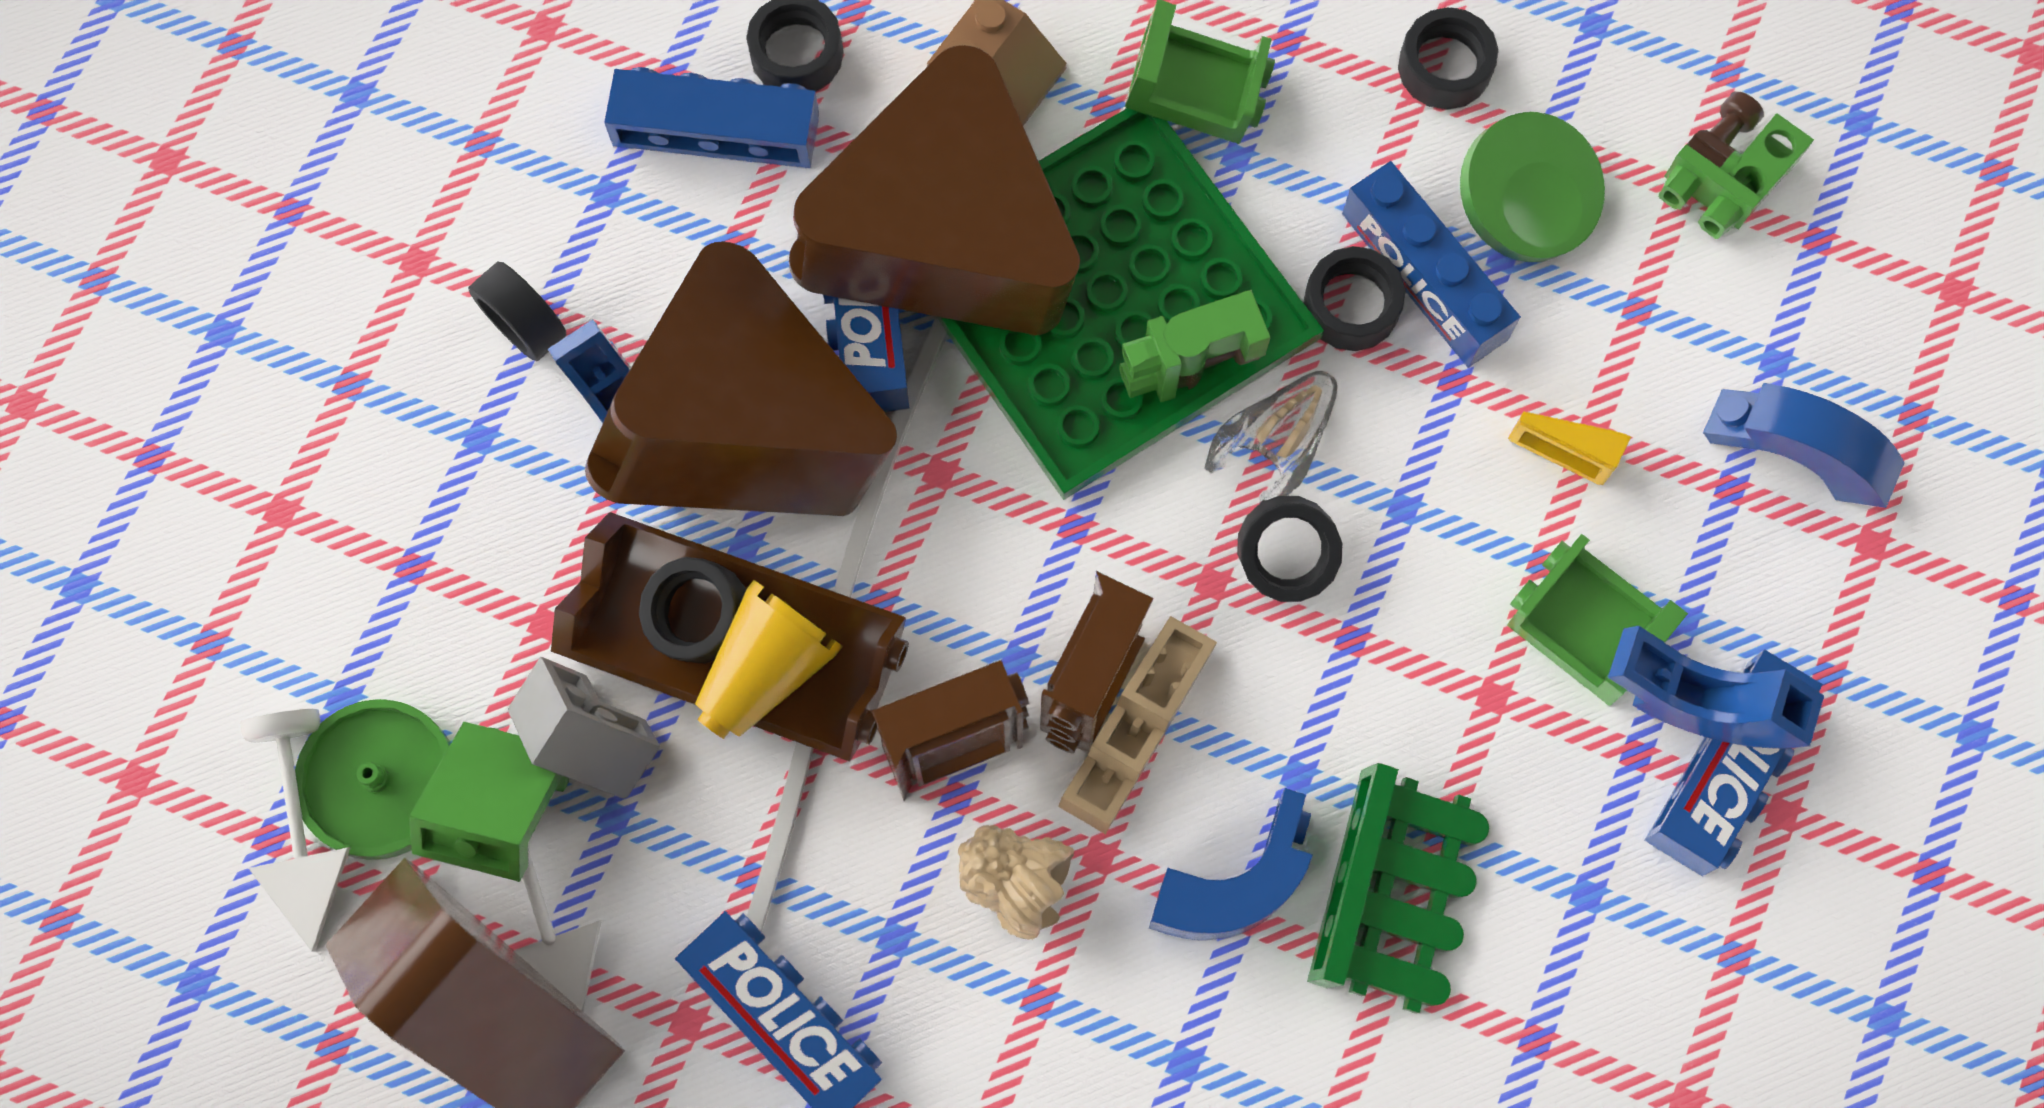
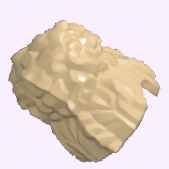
(1015, 877)

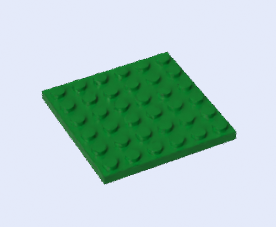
(1149, 246)

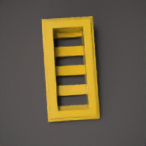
(1572, 445)

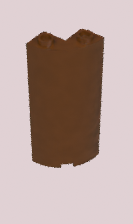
(603, 630)

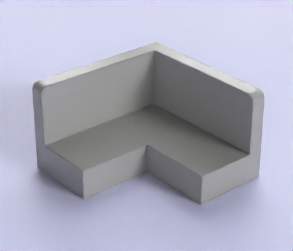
(579, 735)

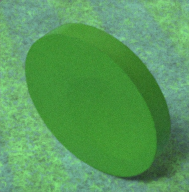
(1532, 187)
(366, 775)

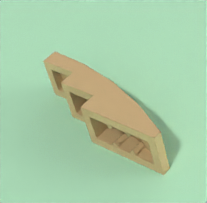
(1137, 724)

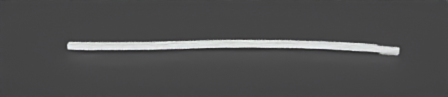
(844, 585)

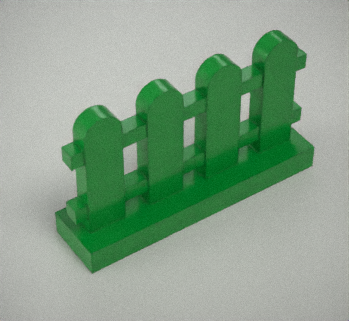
(1353, 905)

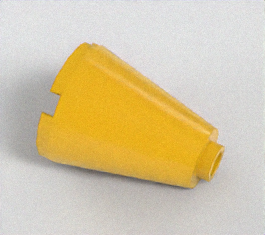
(760, 663)

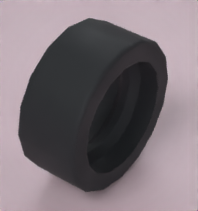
(783, 13)
(1455, 25)
(1375, 268)
(517, 310)
(1304, 586)
(656, 604)

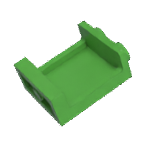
(1198, 78)
(1581, 615)
(483, 804)

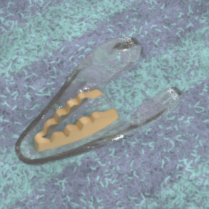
(1280, 428)

